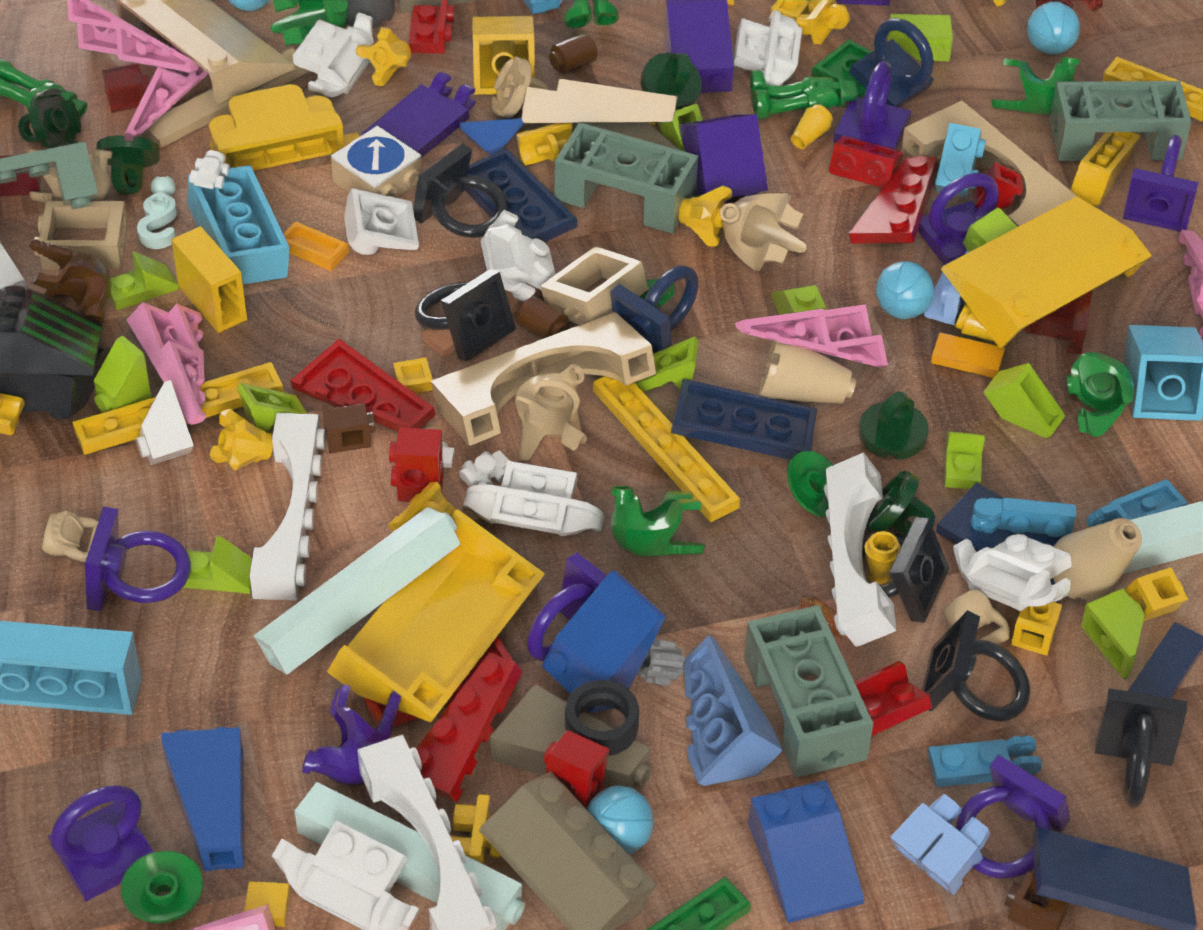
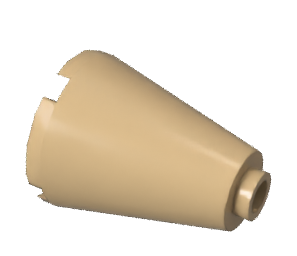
(804, 376)
(1098, 557)

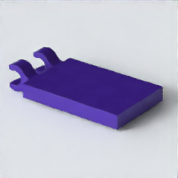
(427, 114)

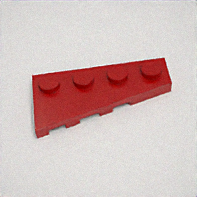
(455, 737)

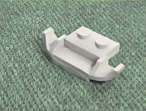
(769, 48)
(332, 55)
(516, 257)
(534, 500)
(1015, 571)
(349, 879)

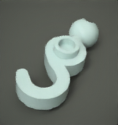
(158, 211)

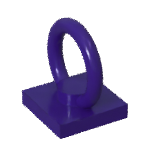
(871, 117)
(1161, 197)
(946, 228)
(107, 560)
(578, 584)
(1026, 798)
(102, 844)

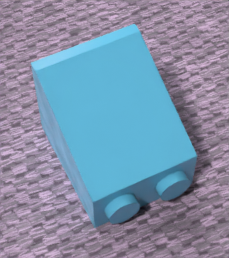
(1165, 372)

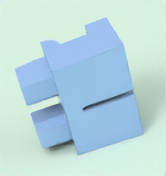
(939, 847)

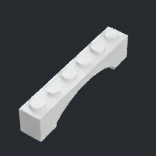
(278, 565)
(862, 608)
(394, 777)

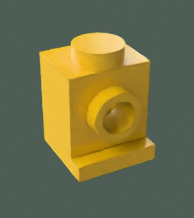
(1157, 593)
(1037, 620)

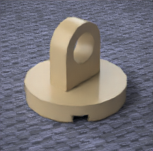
(512, 86)

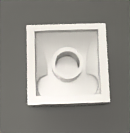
(379, 222)

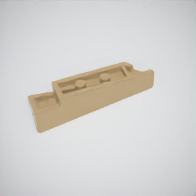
(595, 103)

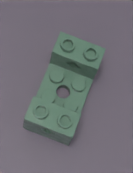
(1092, 107)
(71, 169)
(657, 172)
(823, 717)

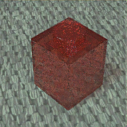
(124, 87)

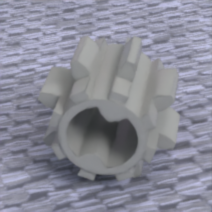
(662, 663)

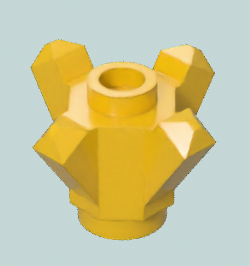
(385, 55)
(704, 214)
(240, 442)

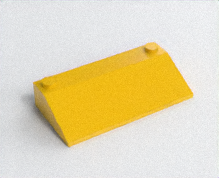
(1044, 266)
(438, 624)

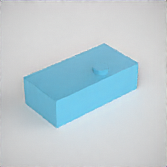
(242, 225)
(68, 668)

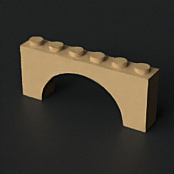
(1040, 188)
(599, 347)

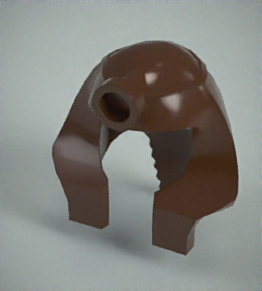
(80, 277)

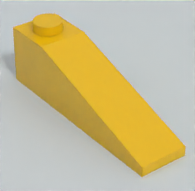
(1103, 165)

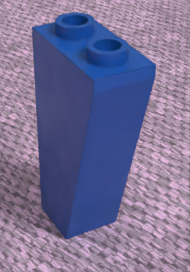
(210, 788)

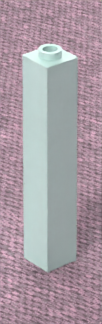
(1169, 536)
(357, 589)
(323, 806)

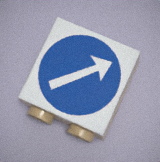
(376, 165)

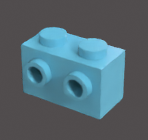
(959, 155)

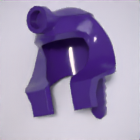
(342, 762)

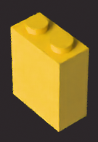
(209, 279)

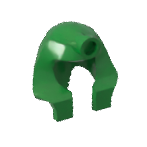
(299, 24)
(1038, 92)
(1103, 386)
(651, 531)

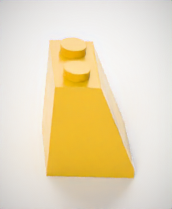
(497, 42)

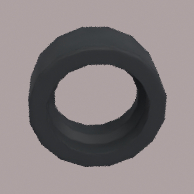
(606, 694)

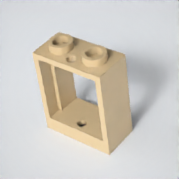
(98, 215)
(567, 287)

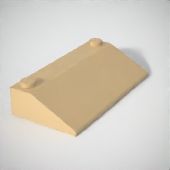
(212, 39)

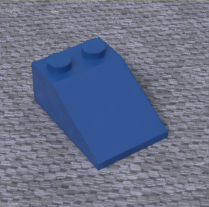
(605, 637)
(805, 851)

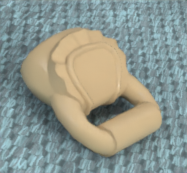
(64, 535)
(979, 604)

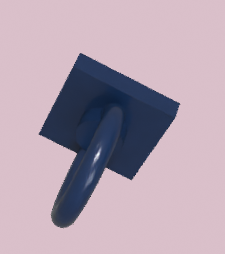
(907, 76)
(644, 314)

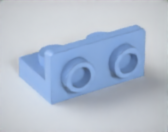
(946, 302)

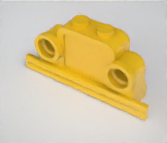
(277, 128)

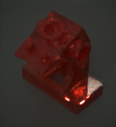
(1066, 323)

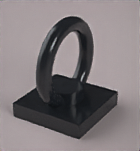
(443, 185)
(473, 311)
(917, 569)
(953, 662)
(1141, 730)

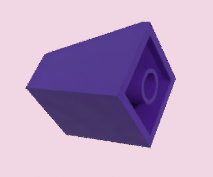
(703, 33)
(727, 154)

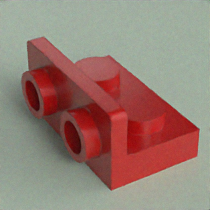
(431, 28)
(864, 161)
(891, 697)

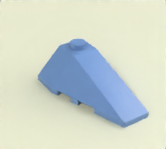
(727, 725)

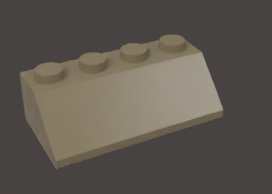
(568, 857)

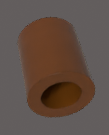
(573, 53)
(541, 318)

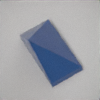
(491, 134)

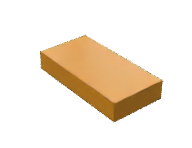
(315, 246)
(967, 355)

